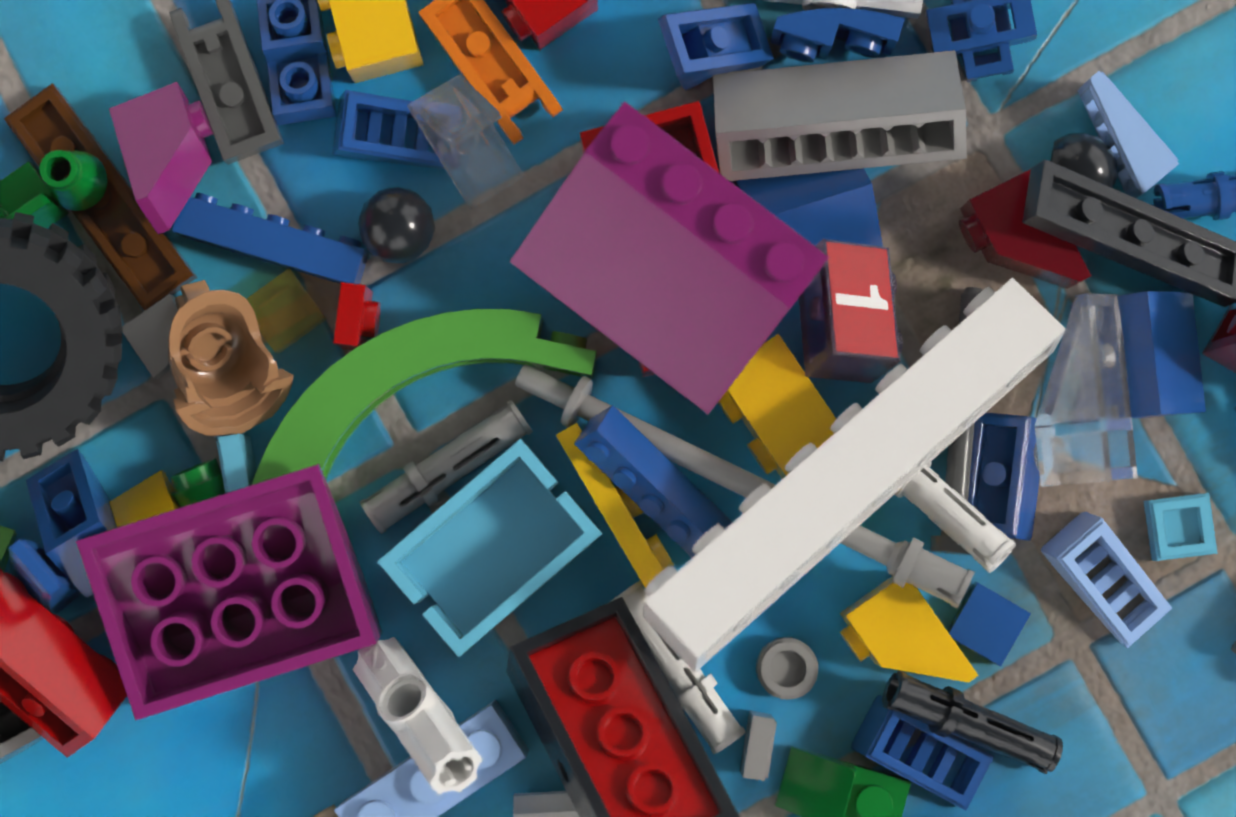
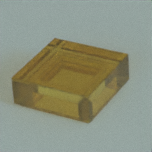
(285, 311)

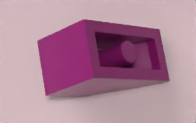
(163, 150)

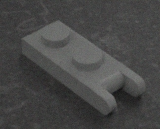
(228, 84)

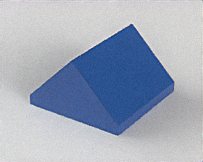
(821, 204)
(1161, 354)

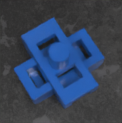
(982, 27)

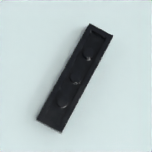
(1131, 232)

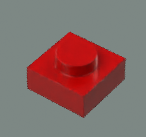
(356, 316)

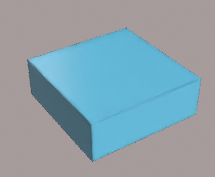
(236, 461)
(1180, 527)

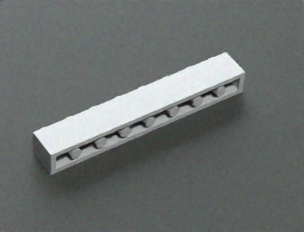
(850, 474)

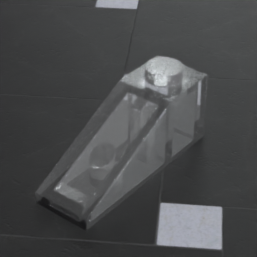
(1086, 408)

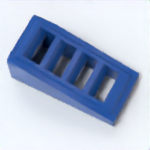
(344, 144)
(41, 576)
(884, 746)

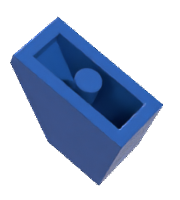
(68, 508)

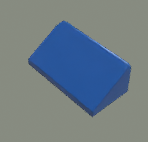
(1005, 473)

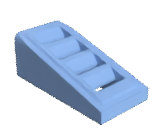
(1137, 148)
(1076, 538)

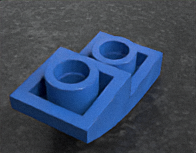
(812, 32)
(296, 60)

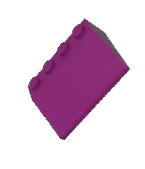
(667, 258)
(229, 591)

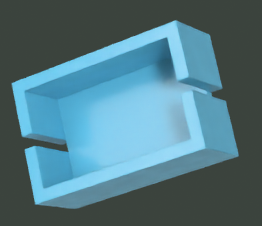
(490, 547)

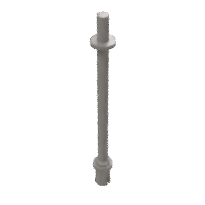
(902, 559)

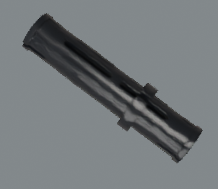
(950, 713)

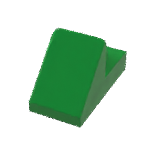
(836, 788)

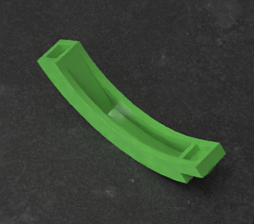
(381, 367)

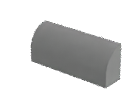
(840, 116)

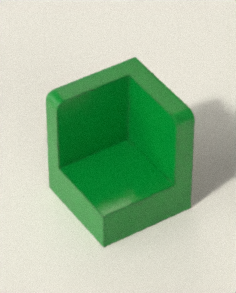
(27, 194)

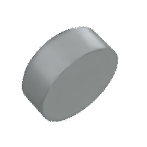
(787, 668)

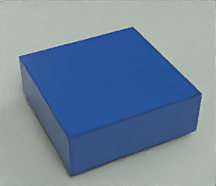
(988, 623)

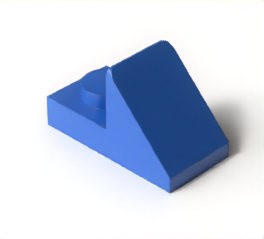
(715, 42)

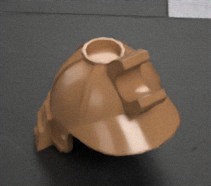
(221, 364)

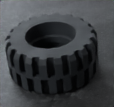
(90, 336)

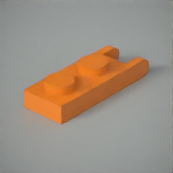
(488, 59)

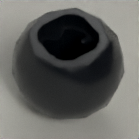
(1086, 156)
(396, 225)

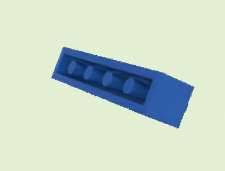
(271, 240)
(649, 478)

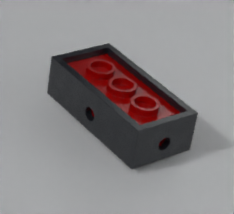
(614, 721)

